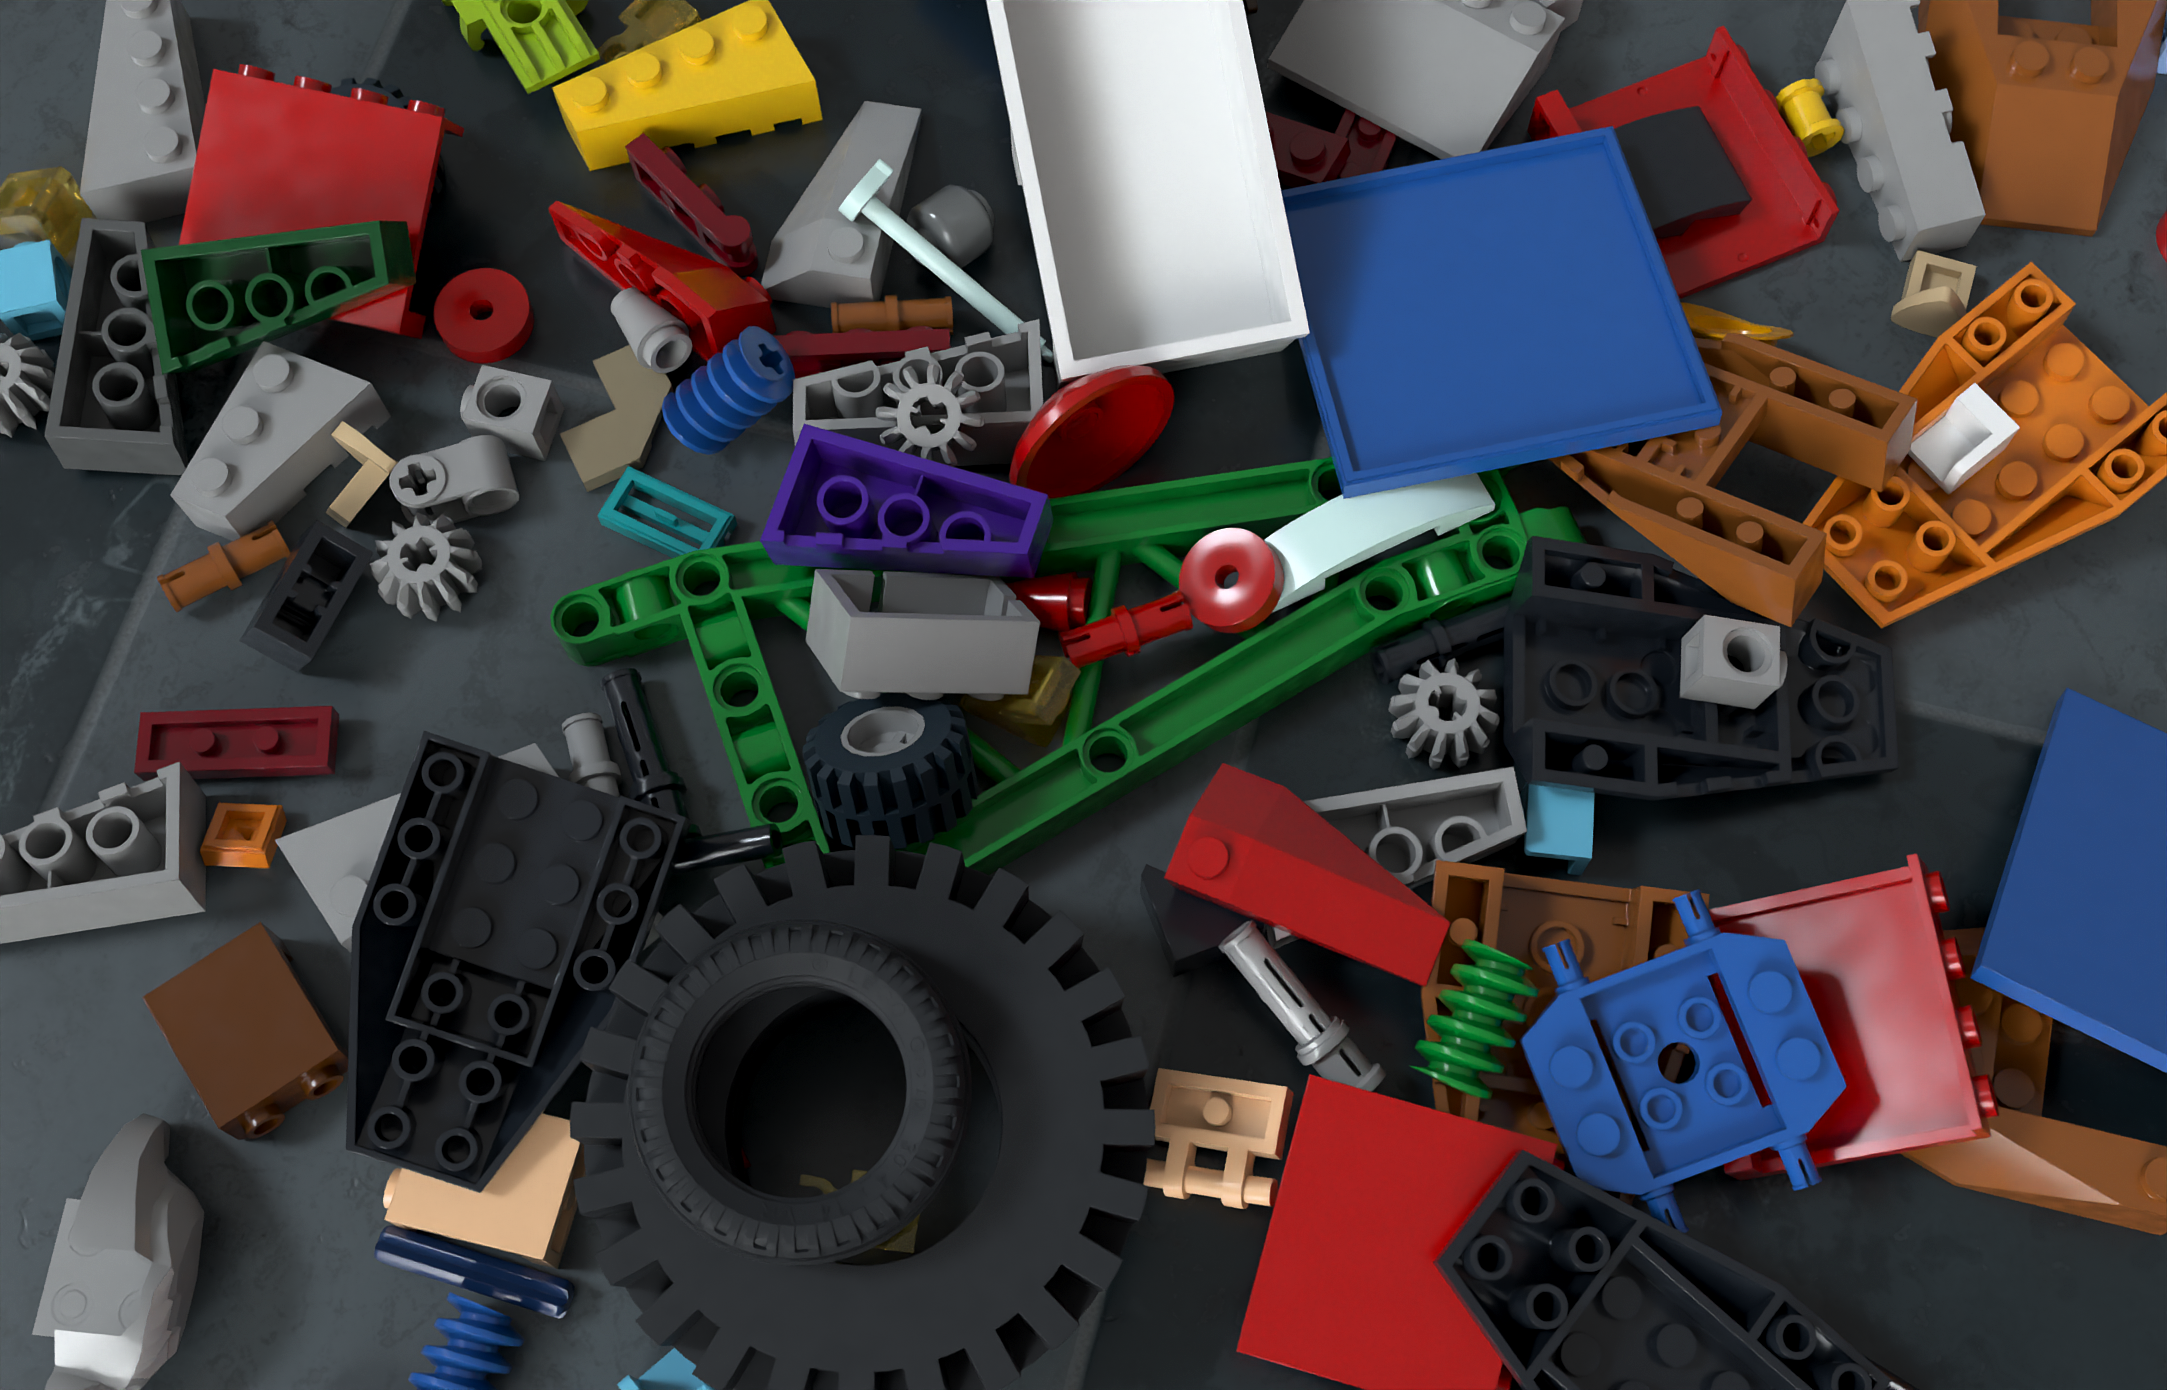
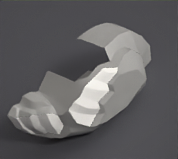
(122, 1267)

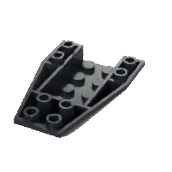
(1615, 1300)

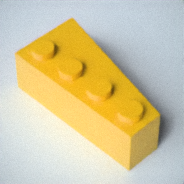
(691, 87)

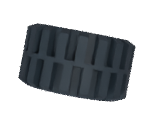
(891, 769)

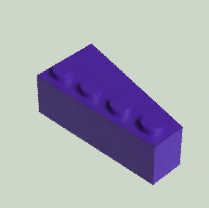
(900, 512)

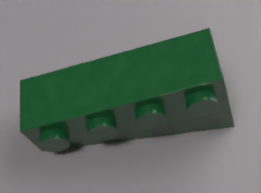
(253, 289)

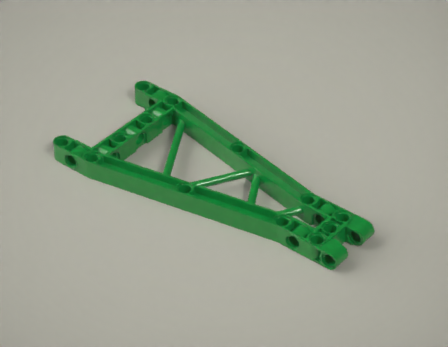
(1088, 533)

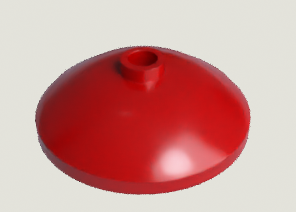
(1092, 431)

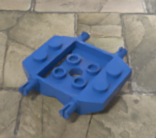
(1713, 1112)

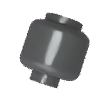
(955, 223)

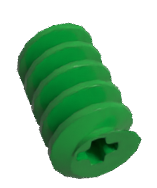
(1476, 1019)

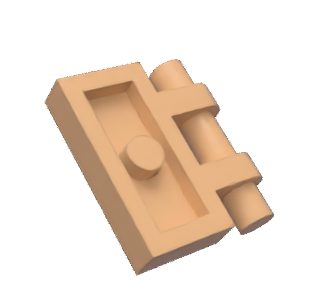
(1222, 1116)

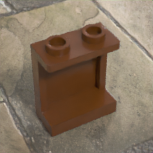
(248, 1034)

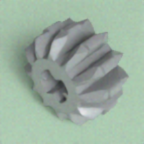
(24, 382)
(938, 397)
(426, 566)
(1467, 711)

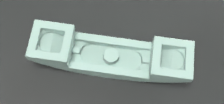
(1368, 524)

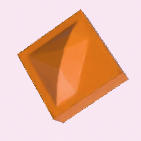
(243, 835)

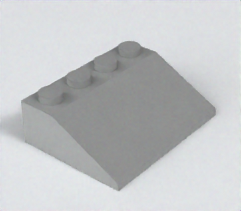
(1422, 68)

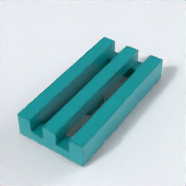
(722, 521)

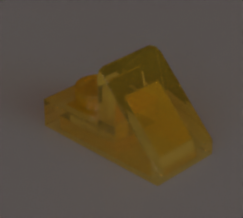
(43, 206)
(1034, 714)

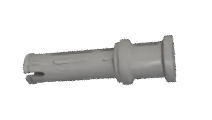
(1320, 1038)

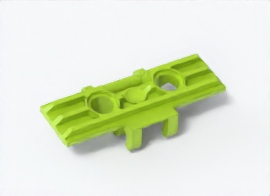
(535, 36)

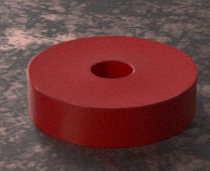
(489, 338)
(1250, 598)

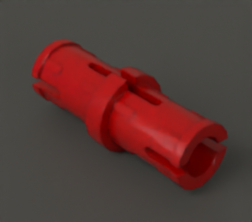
(1126, 630)

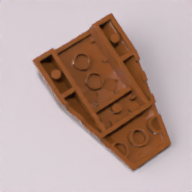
(1520, 917)

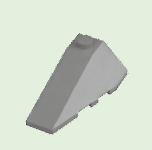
(821, 252)

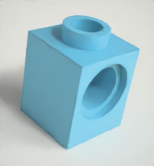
(34, 289)

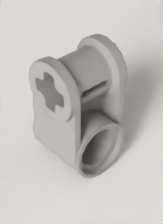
(460, 481)

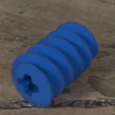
(730, 392)
(469, 1350)

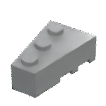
(272, 441)

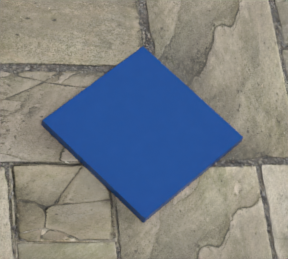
(1490, 314)
(2087, 883)

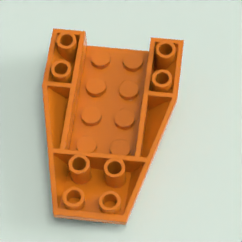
(2073, 464)

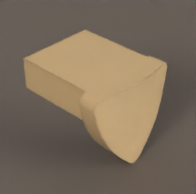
(1934, 294)
(363, 485)

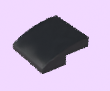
(1680, 170)

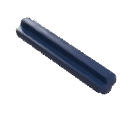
(474, 1271)

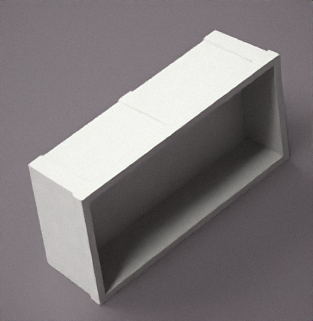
(1147, 182)

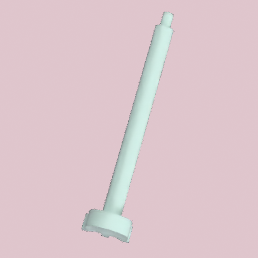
(864, 200)

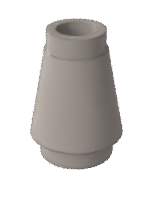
(652, 332)

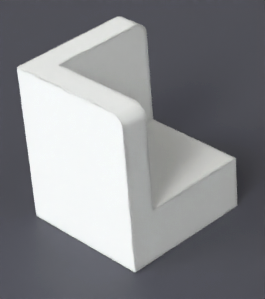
(1963, 439)

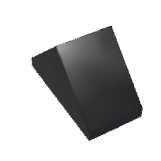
(1186, 924)

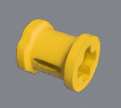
(1808, 115)

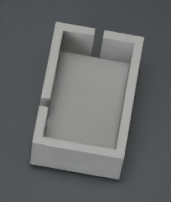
(927, 636)

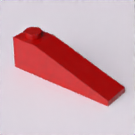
(689, 286)
(1286, 866)

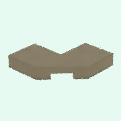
(622, 436)

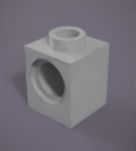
(530, 427)
(1711, 676)

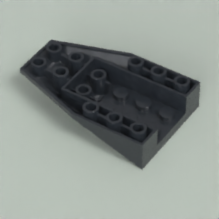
(490, 953)

